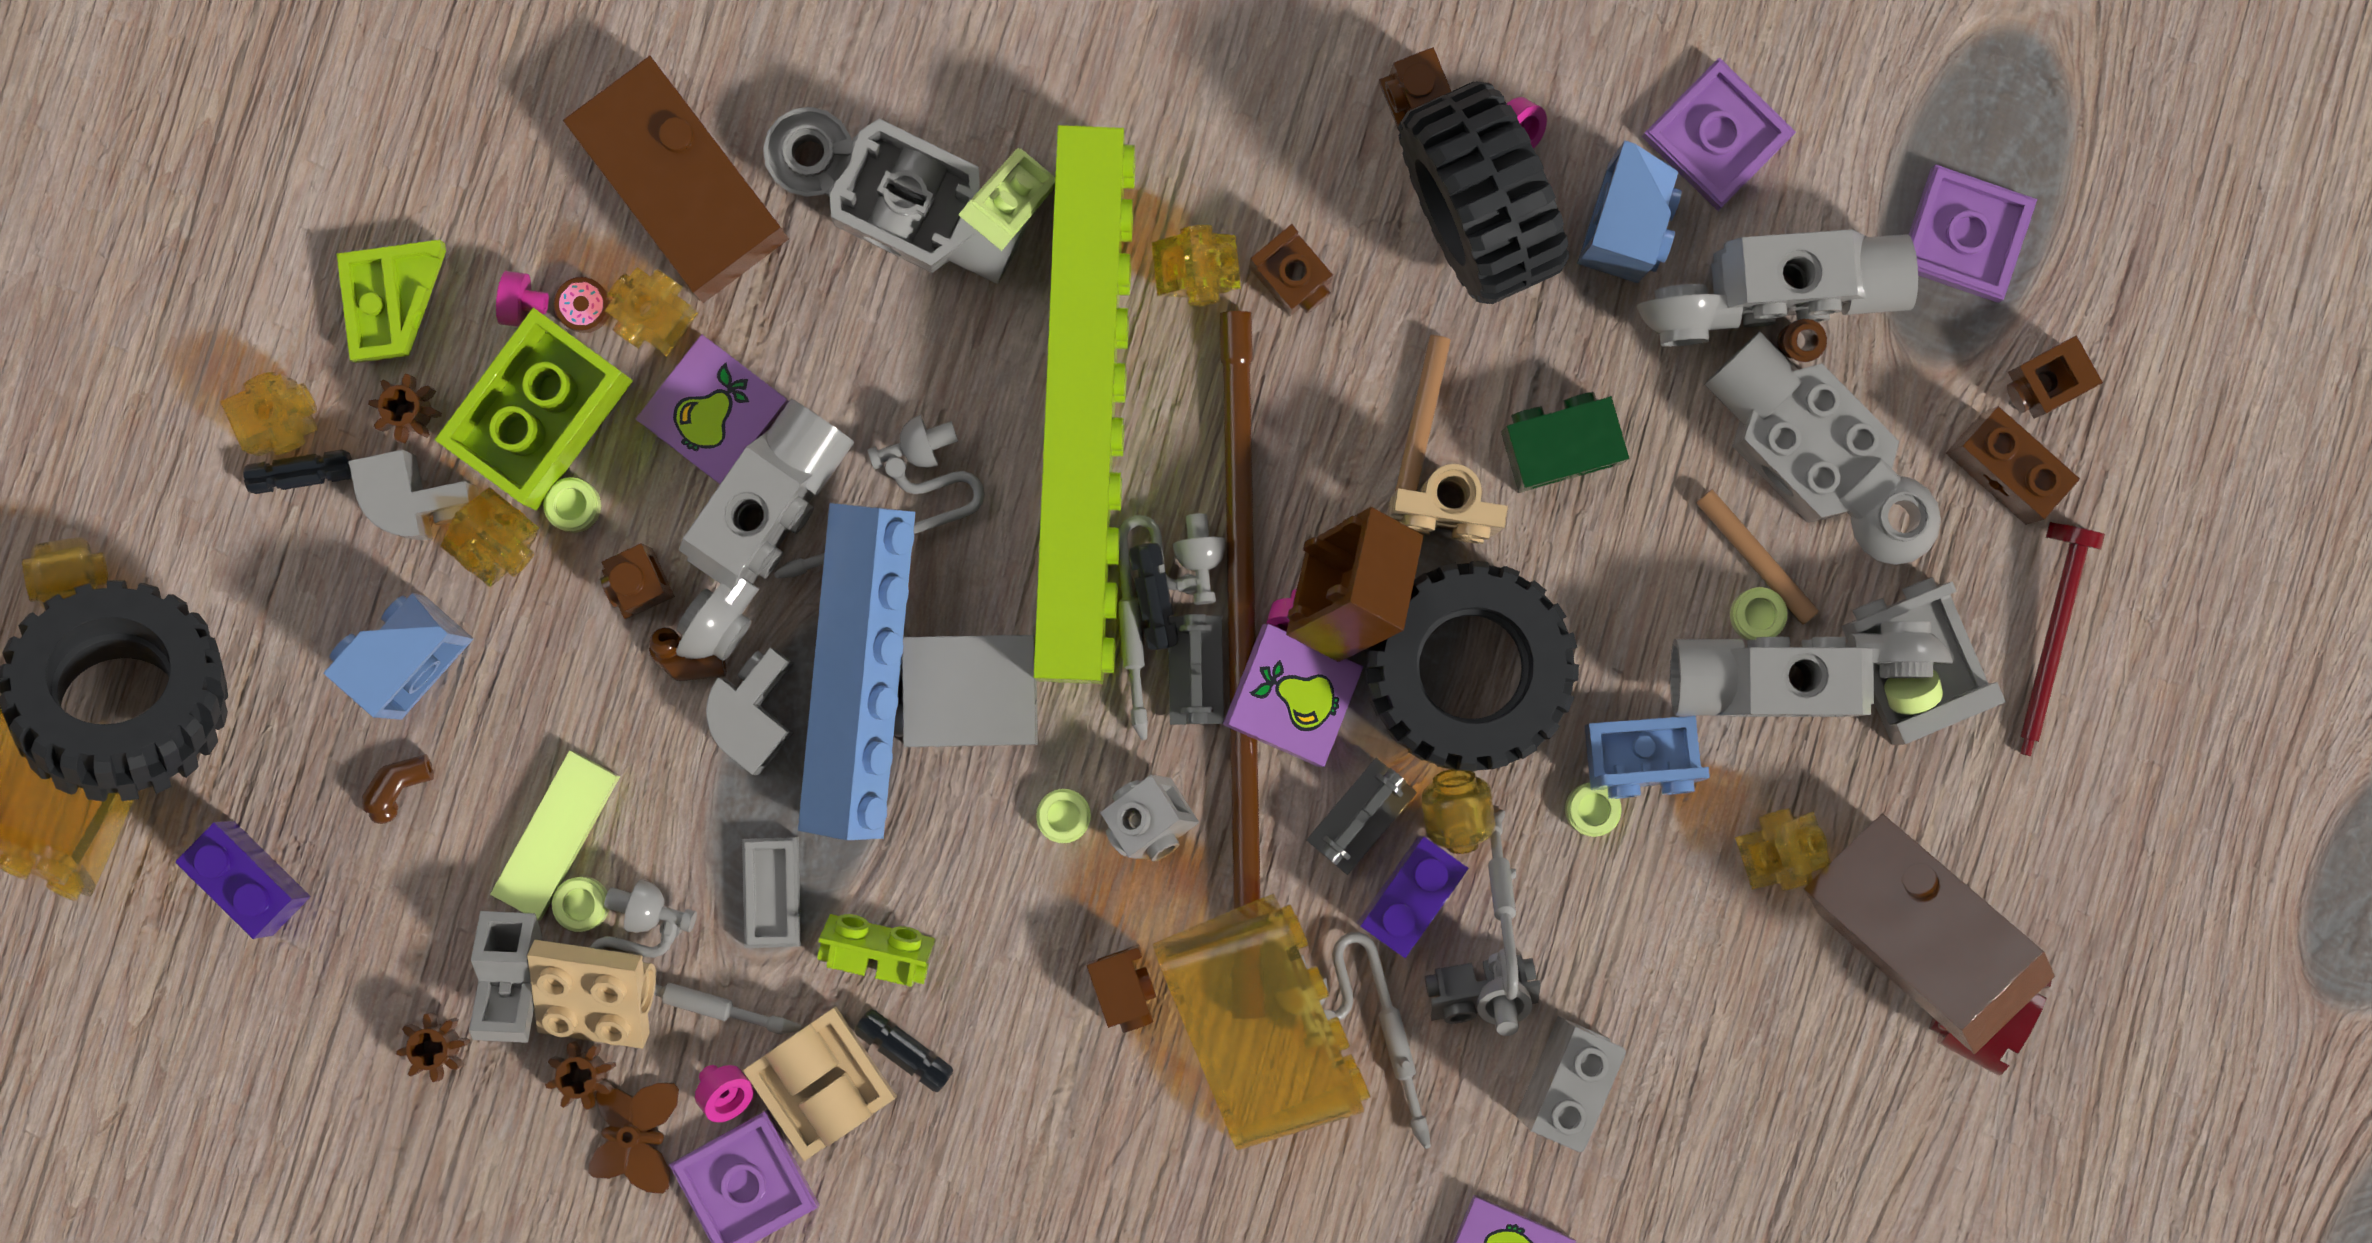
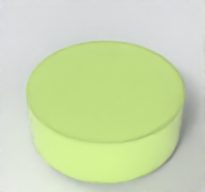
(572, 505)
(1758, 613)
(1913, 695)
(1591, 811)
(1063, 815)
(580, 904)

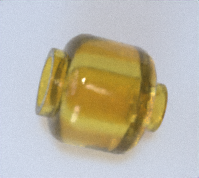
(60, 567)
(1458, 811)

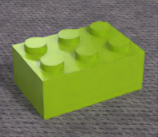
(533, 410)

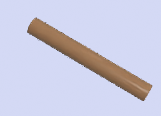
(1423, 413)
(1757, 556)

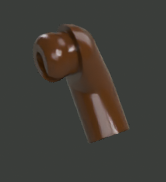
(663, 652)
(388, 783)

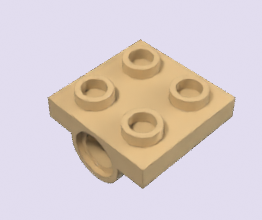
(1469, 523)
(591, 993)
(820, 1084)

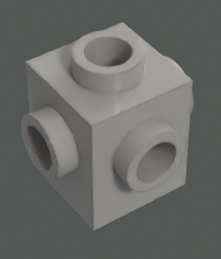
(1148, 818)

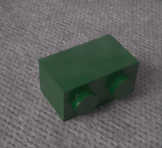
(1564, 442)

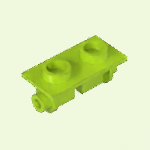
(900, 951)

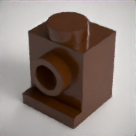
(1413, 83)
(1270, 267)
(2069, 373)
(635, 581)
(1123, 989)

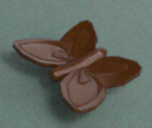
(628, 1136)

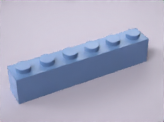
(856, 672)

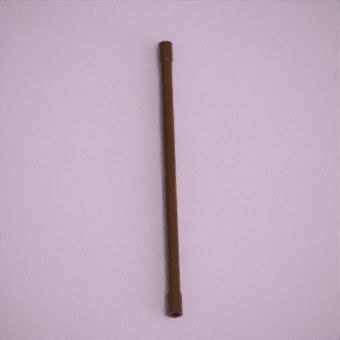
(1236, 357)

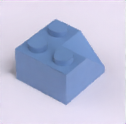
(1632, 215)
(398, 663)

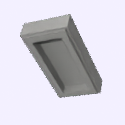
(771, 892)

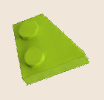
(387, 296)

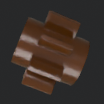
(399, 395)
(428, 1060)
(585, 1060)

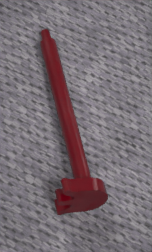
(2079, 542)

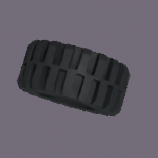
(1484, 192)
(96, 629)
(1545, 669)

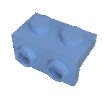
(1643, 754)

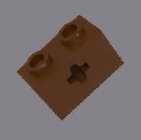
(2012, 466)

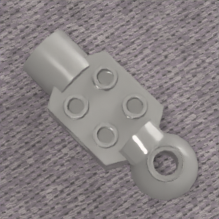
(888, 190)
(1829, 274)
(1823, 450)
(774, 474)
(1838, 676)

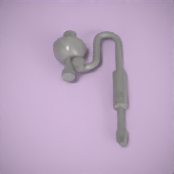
(918, 447)
(1195, 554)
(643, 912)
(1504, 998)
(1390, 1022)

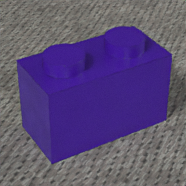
(242, 879)
(1412, 895)

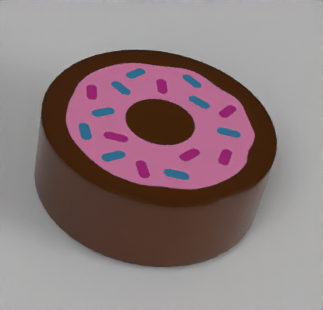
(582, 304)

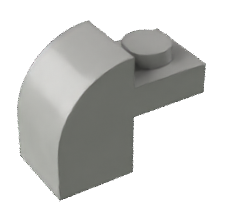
(394, 499)
(738, 720)
(504, 989)

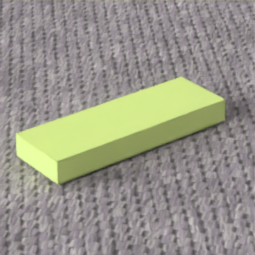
(1009, 198)
(555, 835)

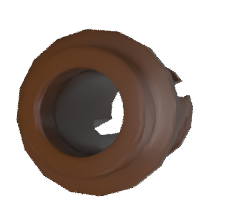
(1814, 337)

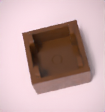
(1355, 585)

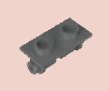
(1196, 671)
(1361, 816)
(1460, 992)

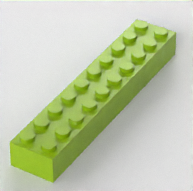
(1080, 404)

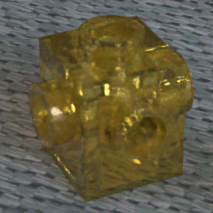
(1196, 265)
(665, 319)
(271, 414)
(490, 538)
(1783, 850)

